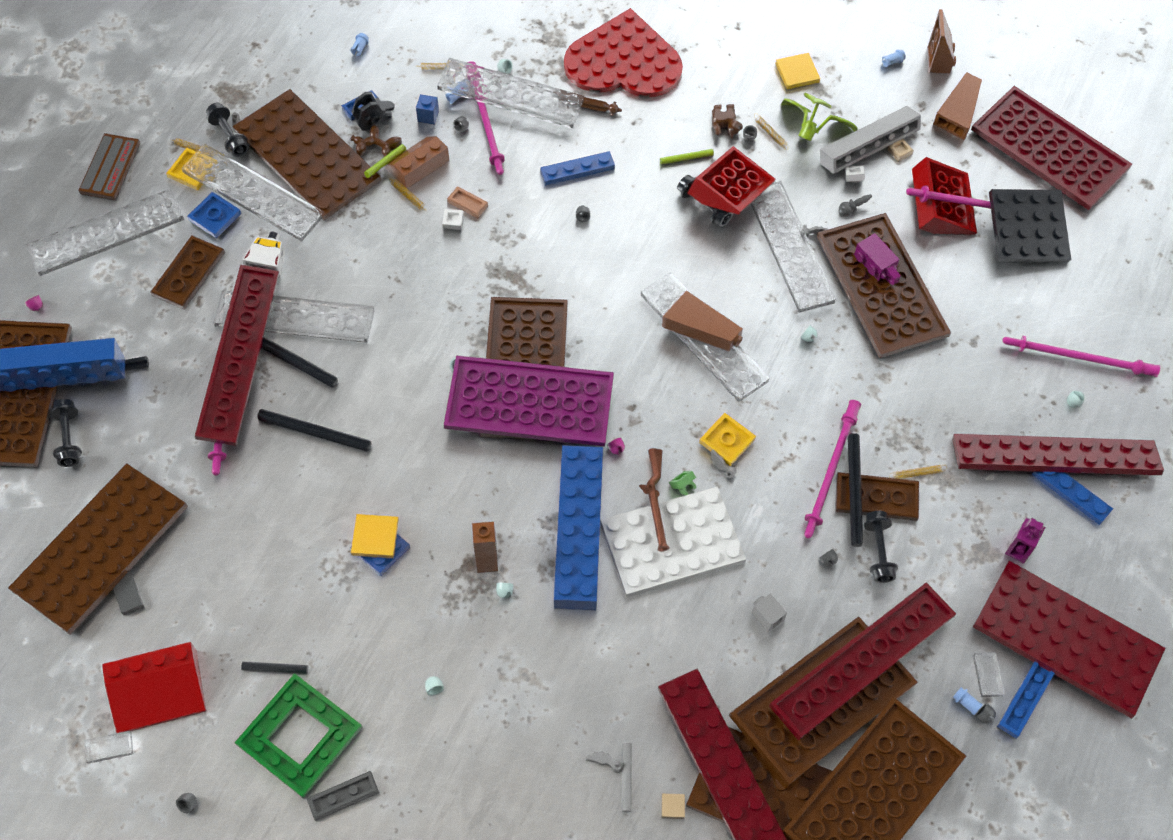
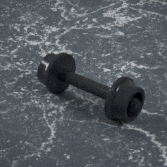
(236, 143)
(718, 217)
(68, 454)
(882, 571)

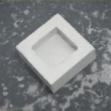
(855, 174)
(452, 219)

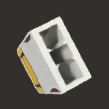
(266, 253)

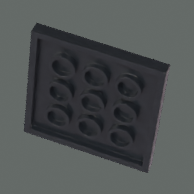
(1029, 225)

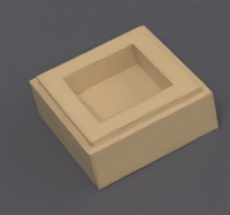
(900, 150)
(673, 806)

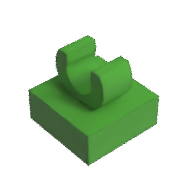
(682, 480)

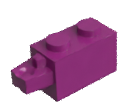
(878, 259)
(1025, 540)

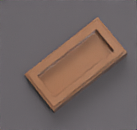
(467, 202)

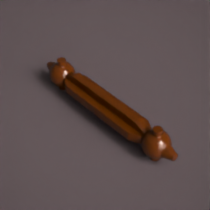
(602, 106)

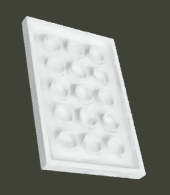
(694, 529)

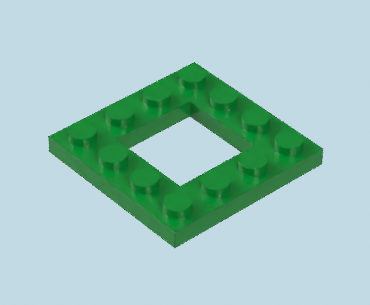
(297, 776)

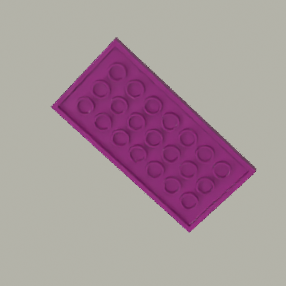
(529, 400)

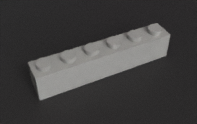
(870, 139)

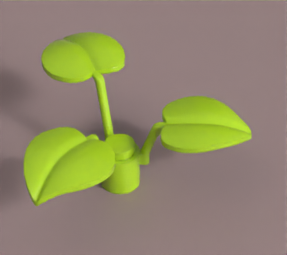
(809, 128)

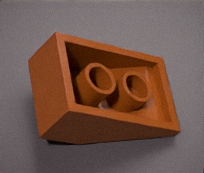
(941, 46)

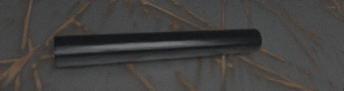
(274, 667)

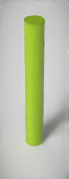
(686, 156)
(384, 161)

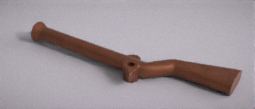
(656, 463)

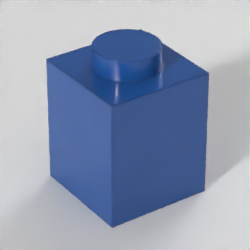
(427, 109)

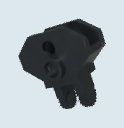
(372, 111)

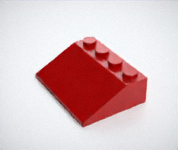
(731, 182)
(938, 215)
(154, 687)

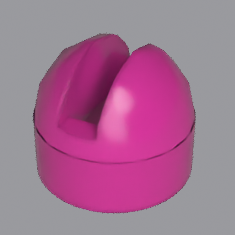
(34, 303)
(615, 445)

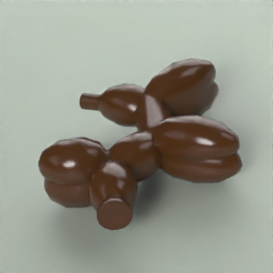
(387, 146)

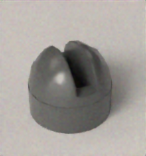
(461, 128)
(750, 130)
(585, 213)
(828, 556)
(985, 713)
(186, 802)

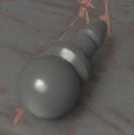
(847, 208)

